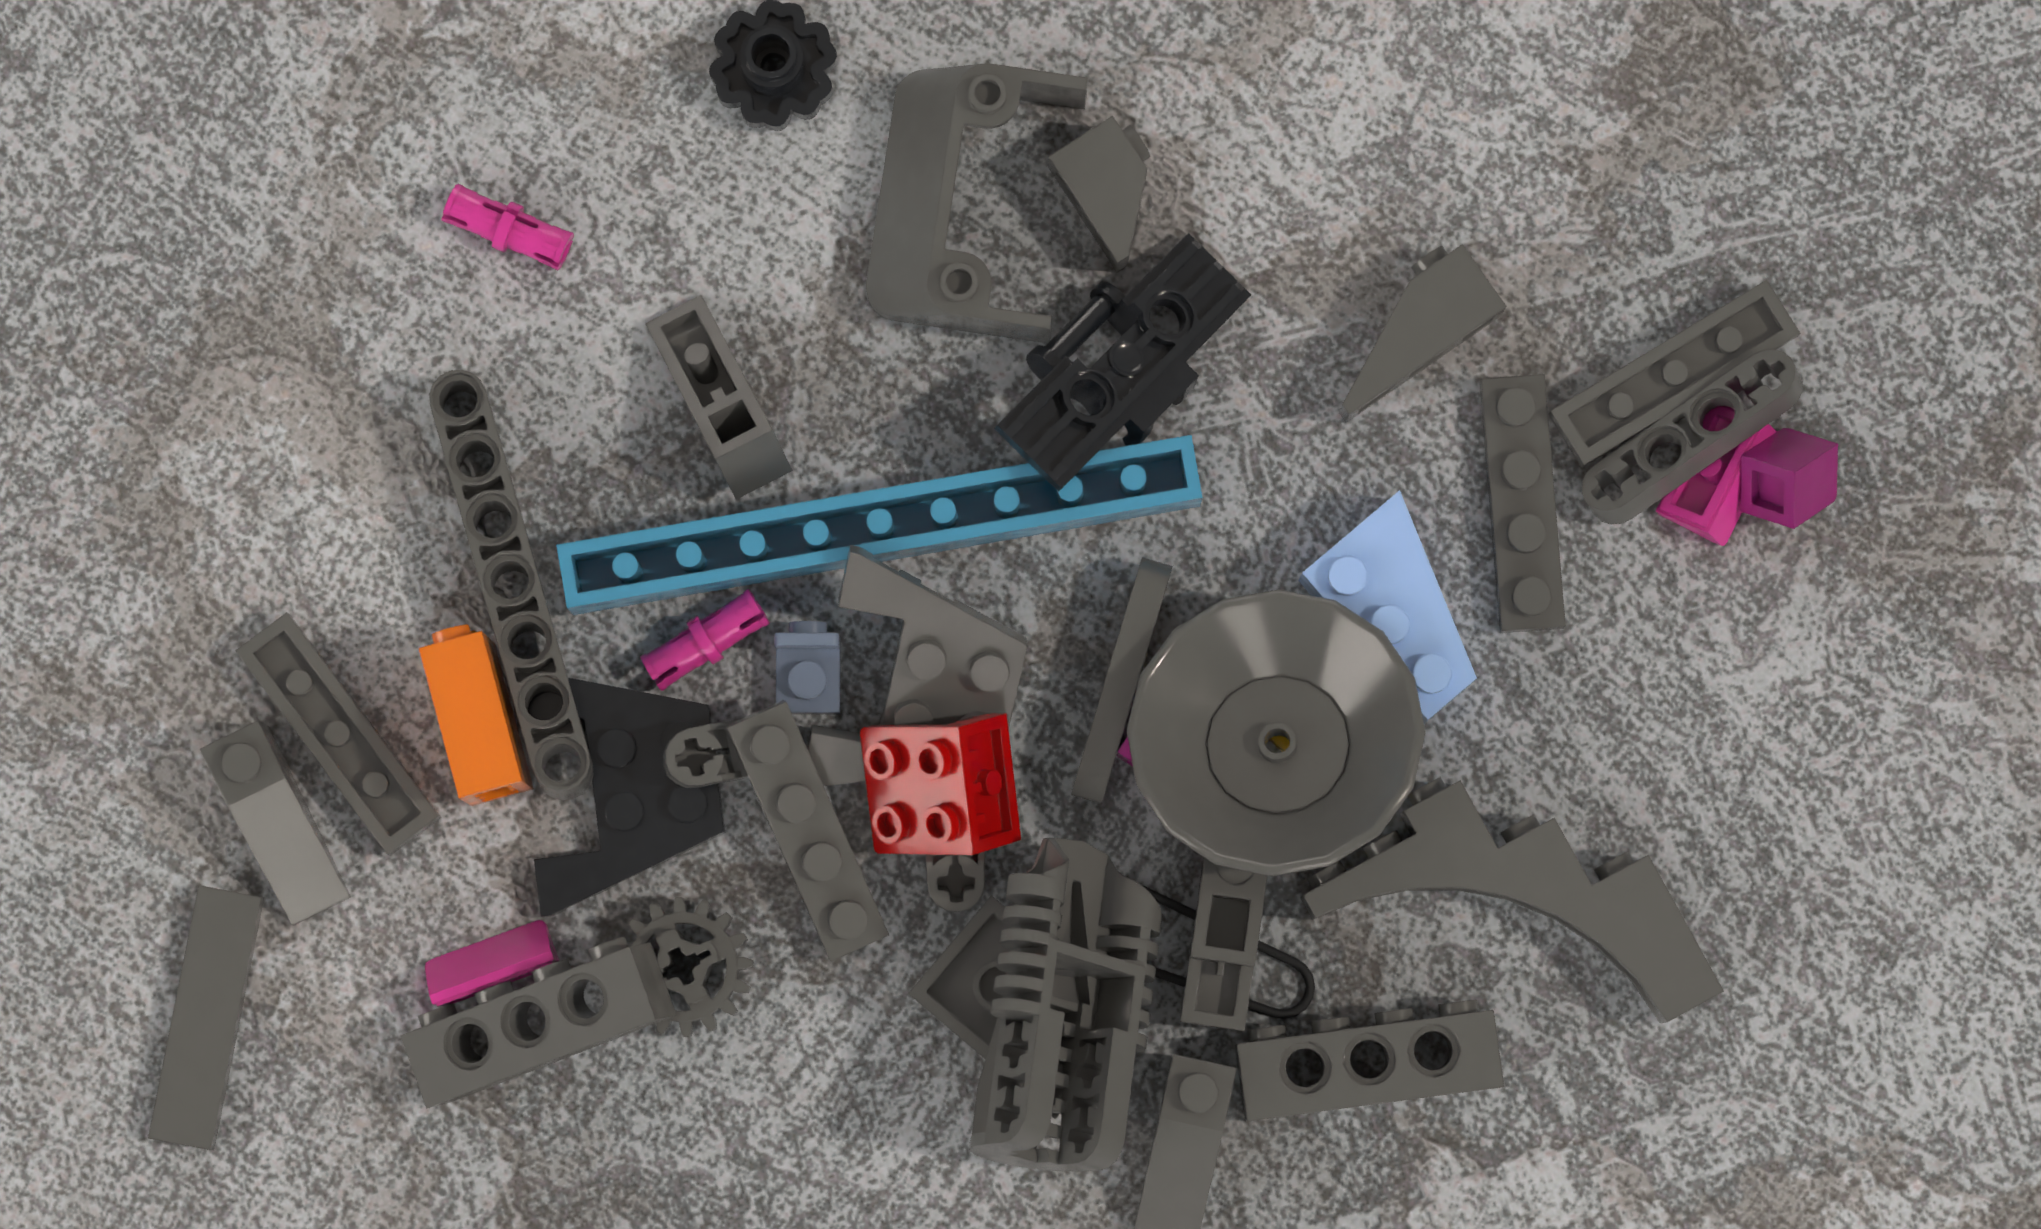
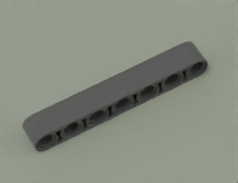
(500, 555)

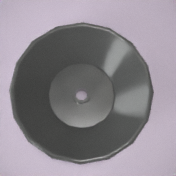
(1263, 672)

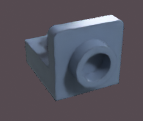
(809, 668)

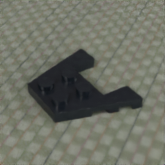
(637, 806)

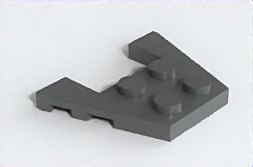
(945, 664)

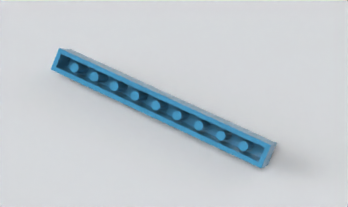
(884, 521)

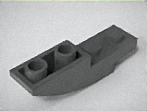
(1223, 947)

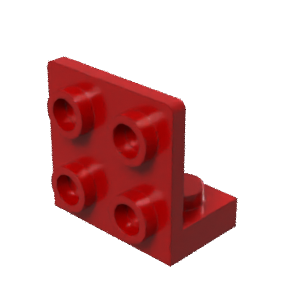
(941, 786)

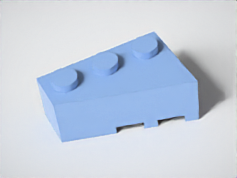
(1390, 583)

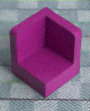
(1789, 477)

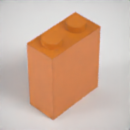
(475, 715)

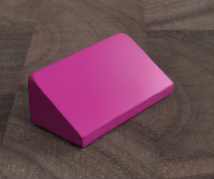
(1712, 498)
(489, 963)

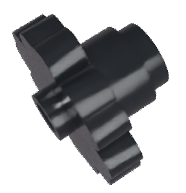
(766, 96)

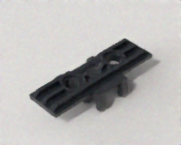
(1136, 374)

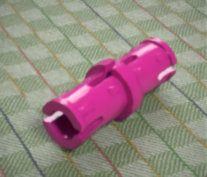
(507, 227)
(705, 640)

